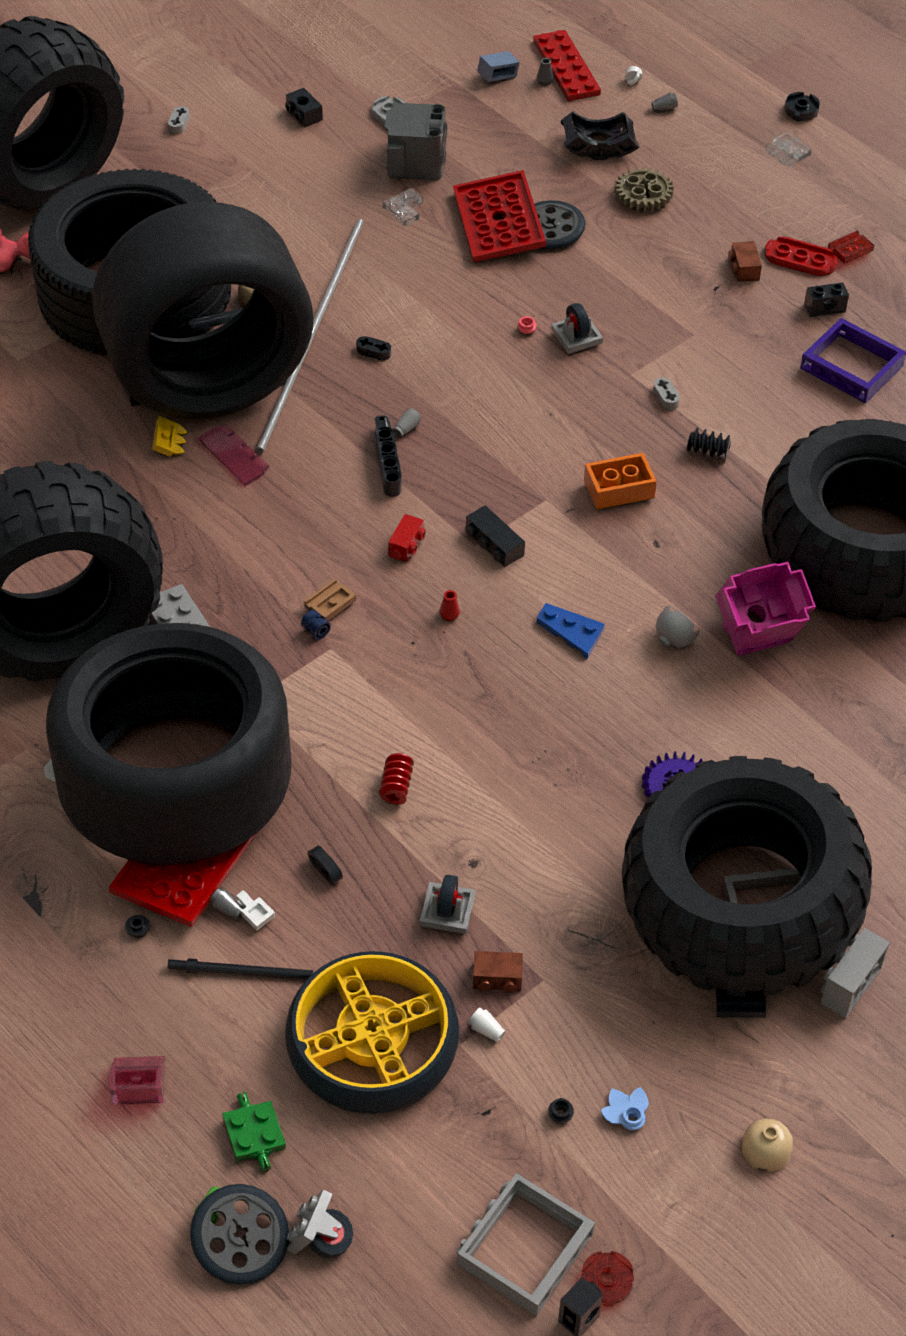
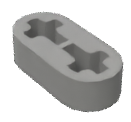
(178, 120)
(662, 395)

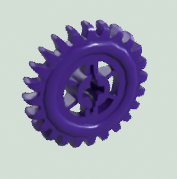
(656, 776)

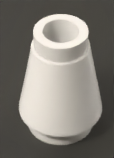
(486, 1025)

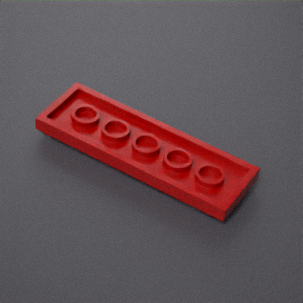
(567, 65)

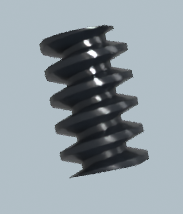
(710, 443)

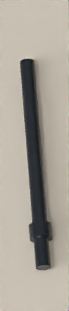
(194, 965)

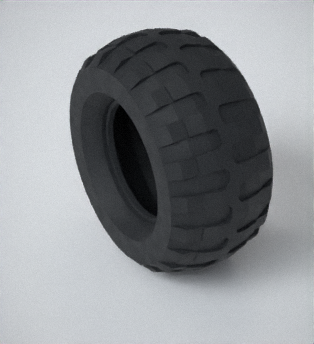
(77, 121)
(65, 509)
(844, 567)
(747, 944)

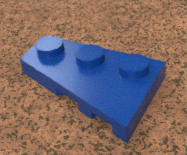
(572, 627)

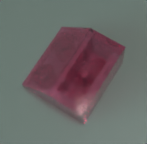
(137, 1080)

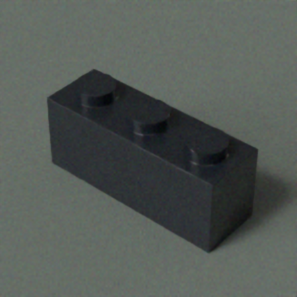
(495, 536)

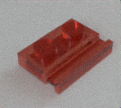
(851, 246)

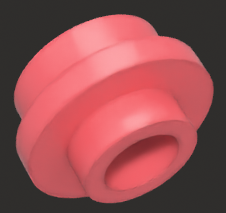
(526, 325)

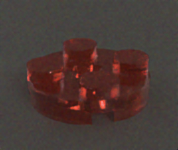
(609, 1263)

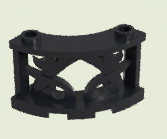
(618, 129)

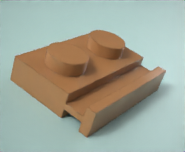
(330, 599)

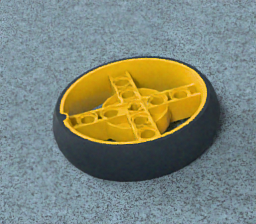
(397, 1088)

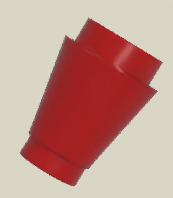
(450, 607)

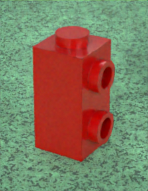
(406, 538)

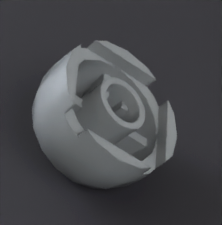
(675, 629)

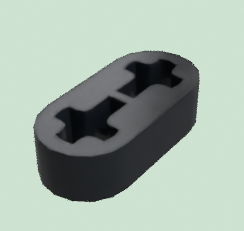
(373, 348)
(325, 865)

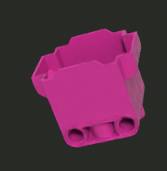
(774, 594)

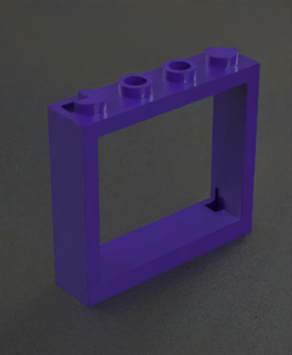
(844, 380)

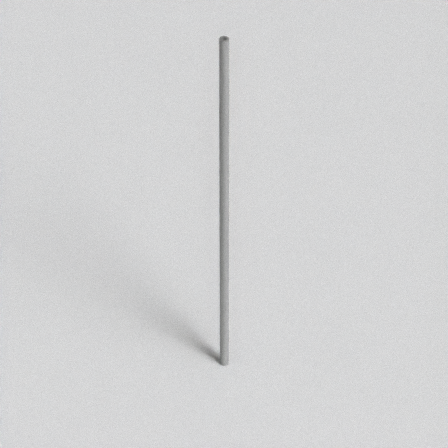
(316, 322)

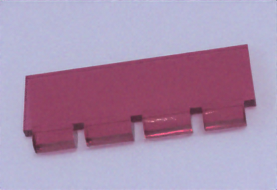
(234, 454)

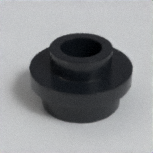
(137, 931)
(561, 1104)

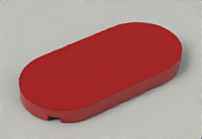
(801, 256)

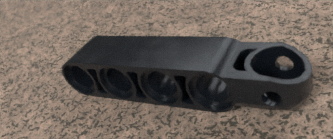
(388, 457)

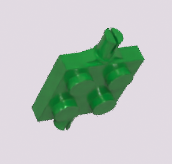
(253, 1131)

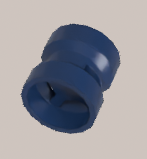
(315, 624)

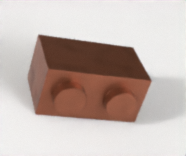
(745, 261)
(497, 971)

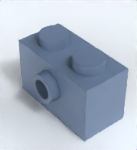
(498, 66)

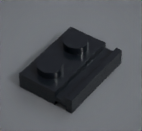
(750, 1006)

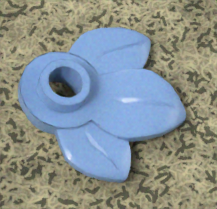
(624, 1107)

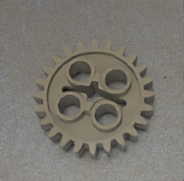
(643, 189)

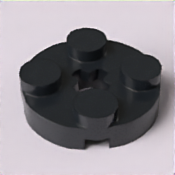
(801, 106)

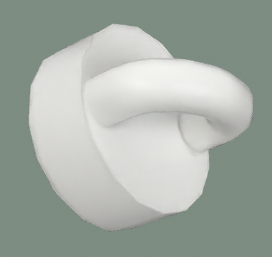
(633, 75)

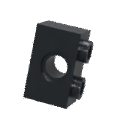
(304, 107)
(826, 299)
(580, 1307)

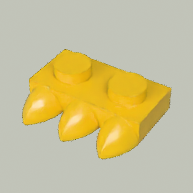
(168, 437)

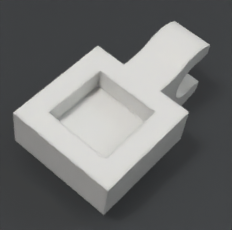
(255, 912)

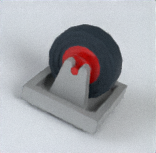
(576, 330)
(448, 906)
(324, 1229)

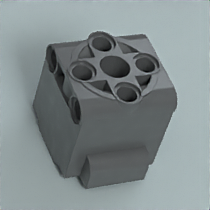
(416, 141)

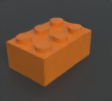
(619, 481)

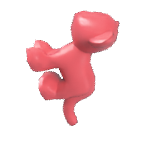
(11, 250)

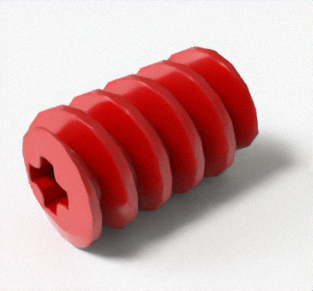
(396, 778)

